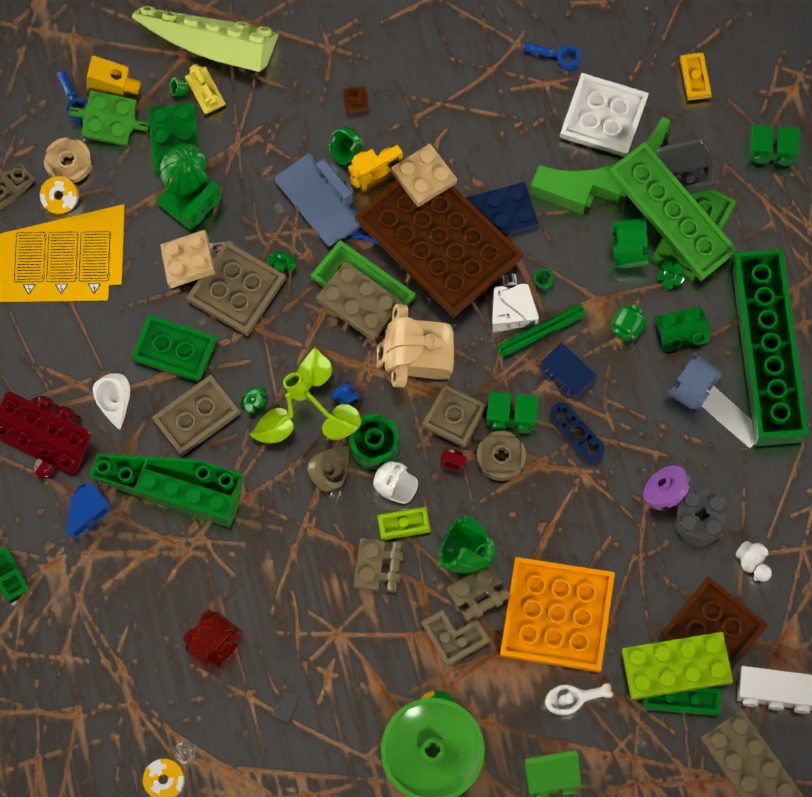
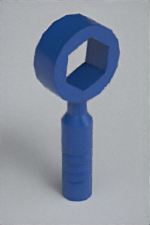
(548, 52)
(70, 92)

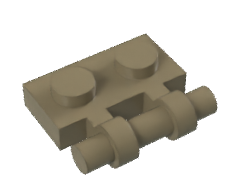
(370, 563)
(476, 587)

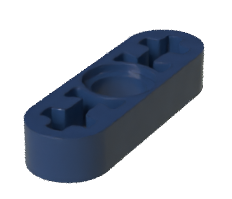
(593, 442)

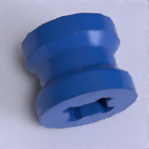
(346, 395)

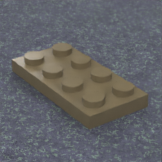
(748, 760)

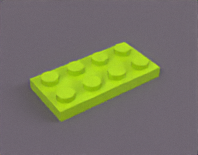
(677, 666)

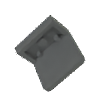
(690, 165)

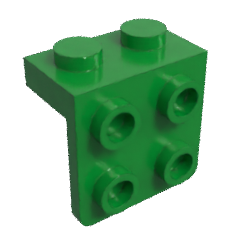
(191, 210)

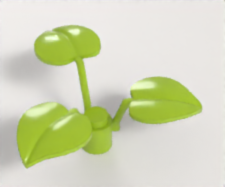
(312, 372)

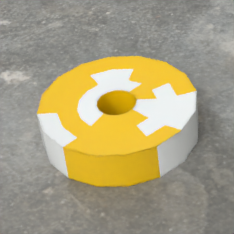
(49, 199)
(161, 768)

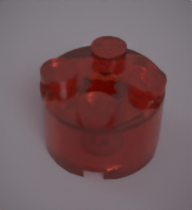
(212, 639)

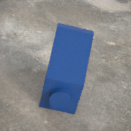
(85, 510)

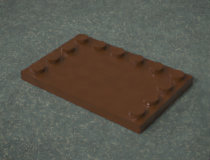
(440, 244)

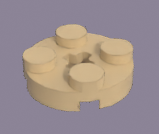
(72, 149)

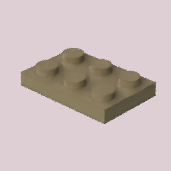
(358, 301)
(196, 415)

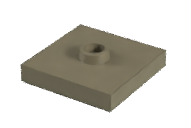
(454, 416)

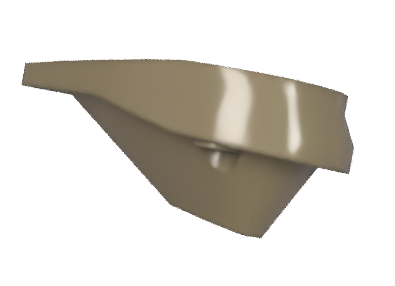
(329, 468)

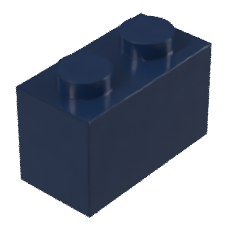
(567, 372)

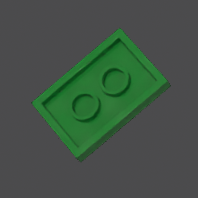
(170, 127)
(174, 348)

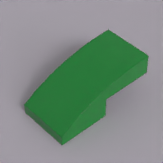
(11, 580)

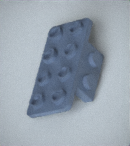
(320, 198)

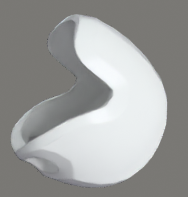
(395, 483)

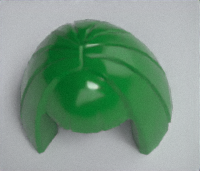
(184, 171)
(466, 547)

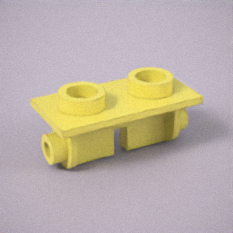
(204, 89)

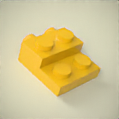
(373, 170)

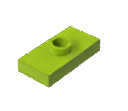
(403, 523)

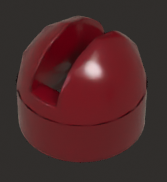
(43, 469)

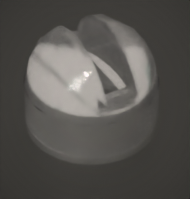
(188, 748)

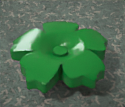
(282, 260)
(670, 274)
(253, 399)

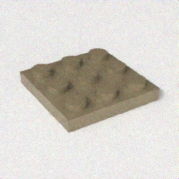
(238, 289)

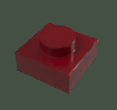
(453, 460)

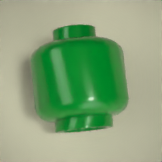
(628, 322)

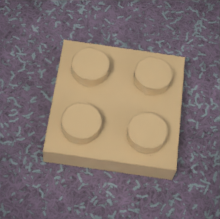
(424, 175)
(187, 259)

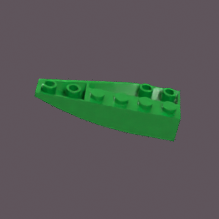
(174, 483)

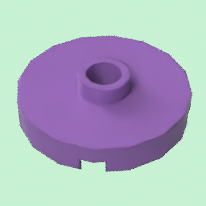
(666, 487)

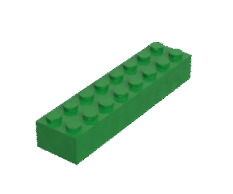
(769, 347)

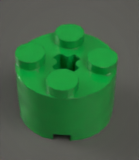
(630, 243)
(384, 432)

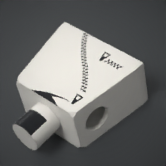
(513, 306)

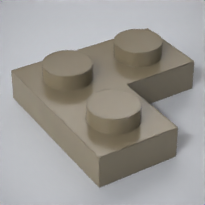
(454, 644)

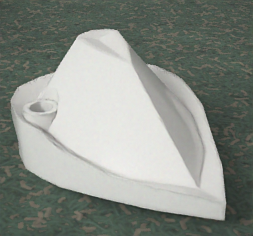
(112, 397)

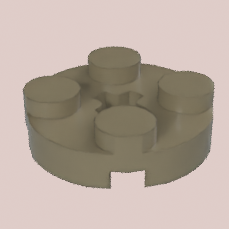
(496, 469)

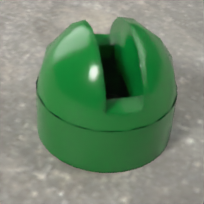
(178, 86)
(539, 279)

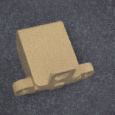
(416, 348)

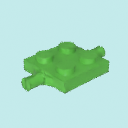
(108, 118)

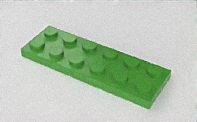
(672, 211)

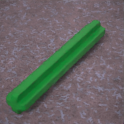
(541, 330)

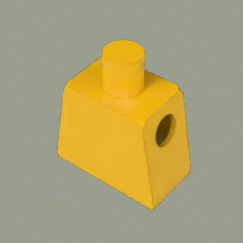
(110, 78)

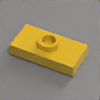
(695, 76)

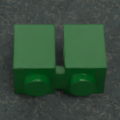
(761, 145)
(499, 412)

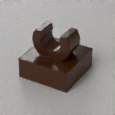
(355, 100)

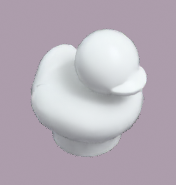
(752, 558)

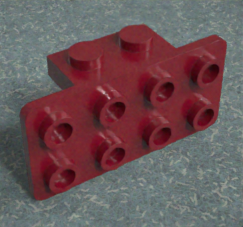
(44, 430)

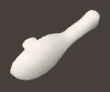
(568, 699)

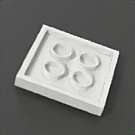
(604, 115)

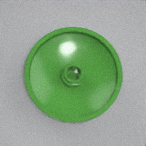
(432, 749)

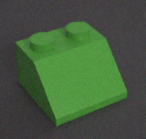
(553, 774)

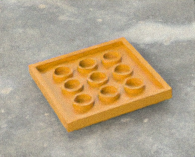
(557, 614)

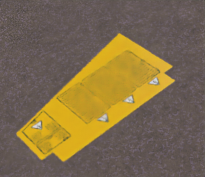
(63, 258)

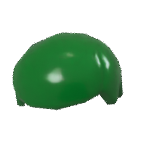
(345, 145)

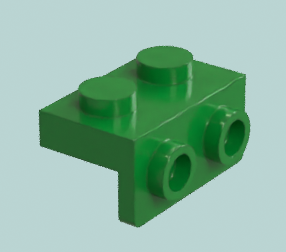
(683, 329)

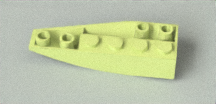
(212, 38)

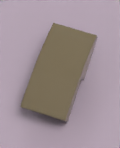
(13, 184)

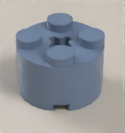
(694, 381)

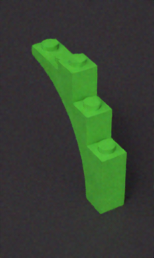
(578, 188)

